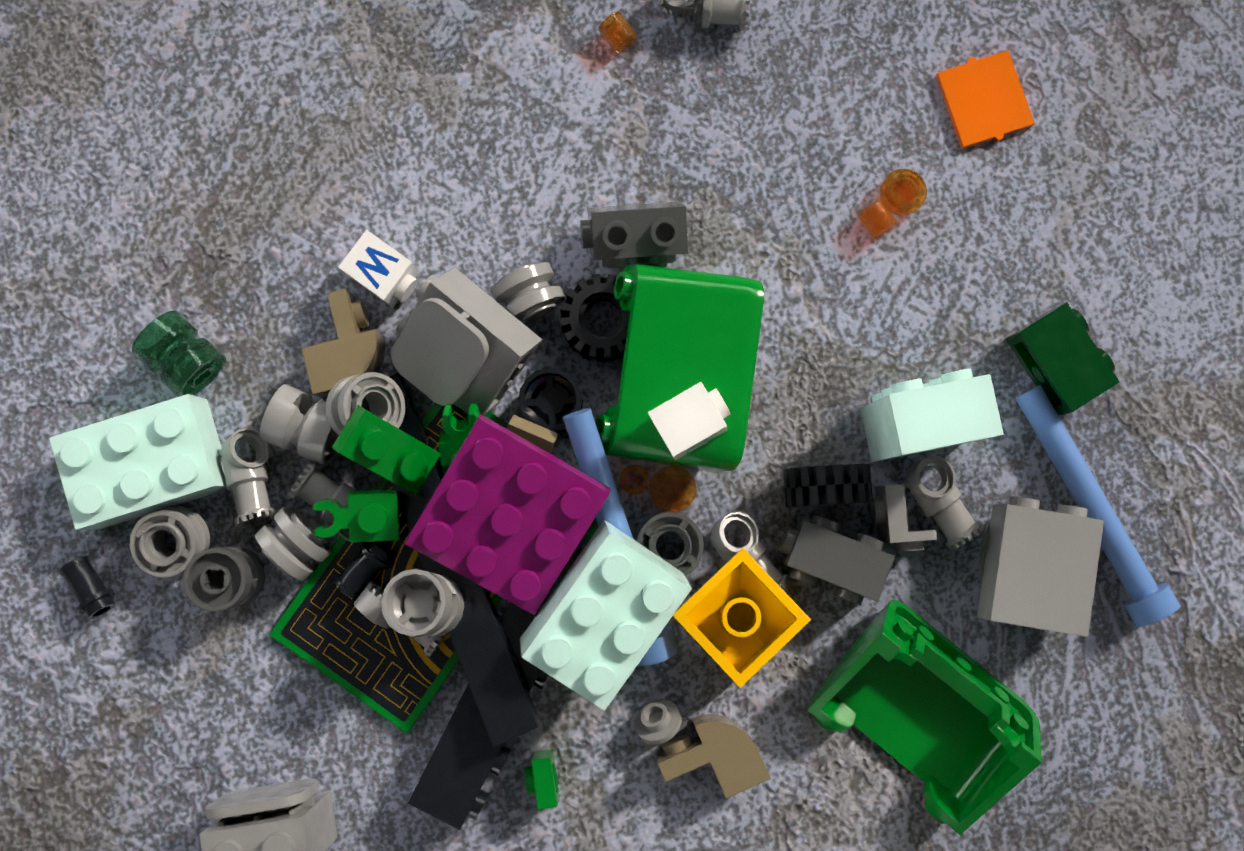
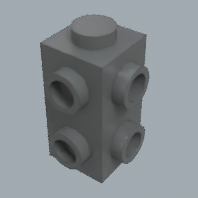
(635, 231)
(819, 552)

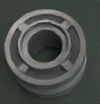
(682, 525)

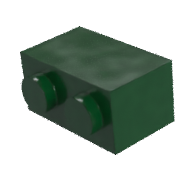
(1063, 358)

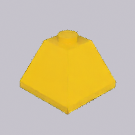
(741, 617)

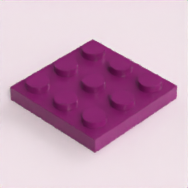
(507, 515)

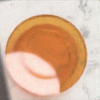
(903, 191)
(672, 489)

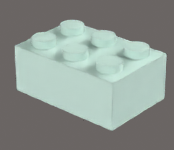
(931, 415)
(139, 462)
(604, 615)

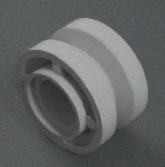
(528, 292)
(380, 391)
(292, 543)
(149, 545)

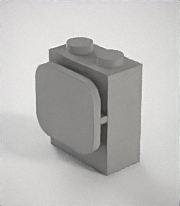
(461, 344)
(1039, 566)
(272, 819)

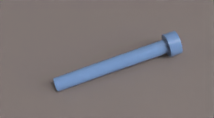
(594, 463)
(1147, 599)

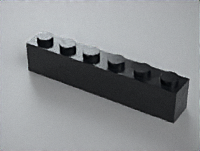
(465, 753)

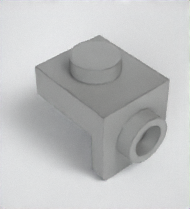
(890, 513)

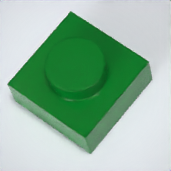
(542, 779)

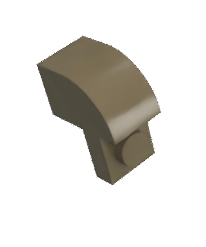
(351, 353)
(721, 744)

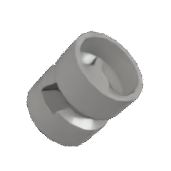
(297, 421)
(422, 604)

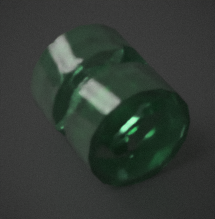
(173, 347)

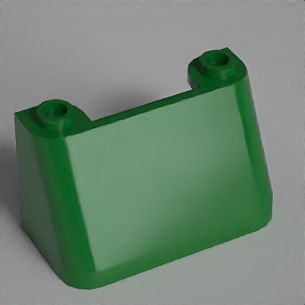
(678, 334)
(932, 714)

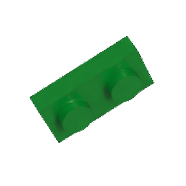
(386, 450)

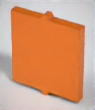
(985, 99)

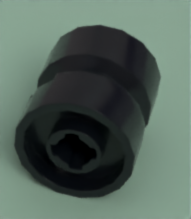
(548, 398)

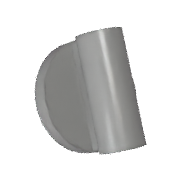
(659, 722)

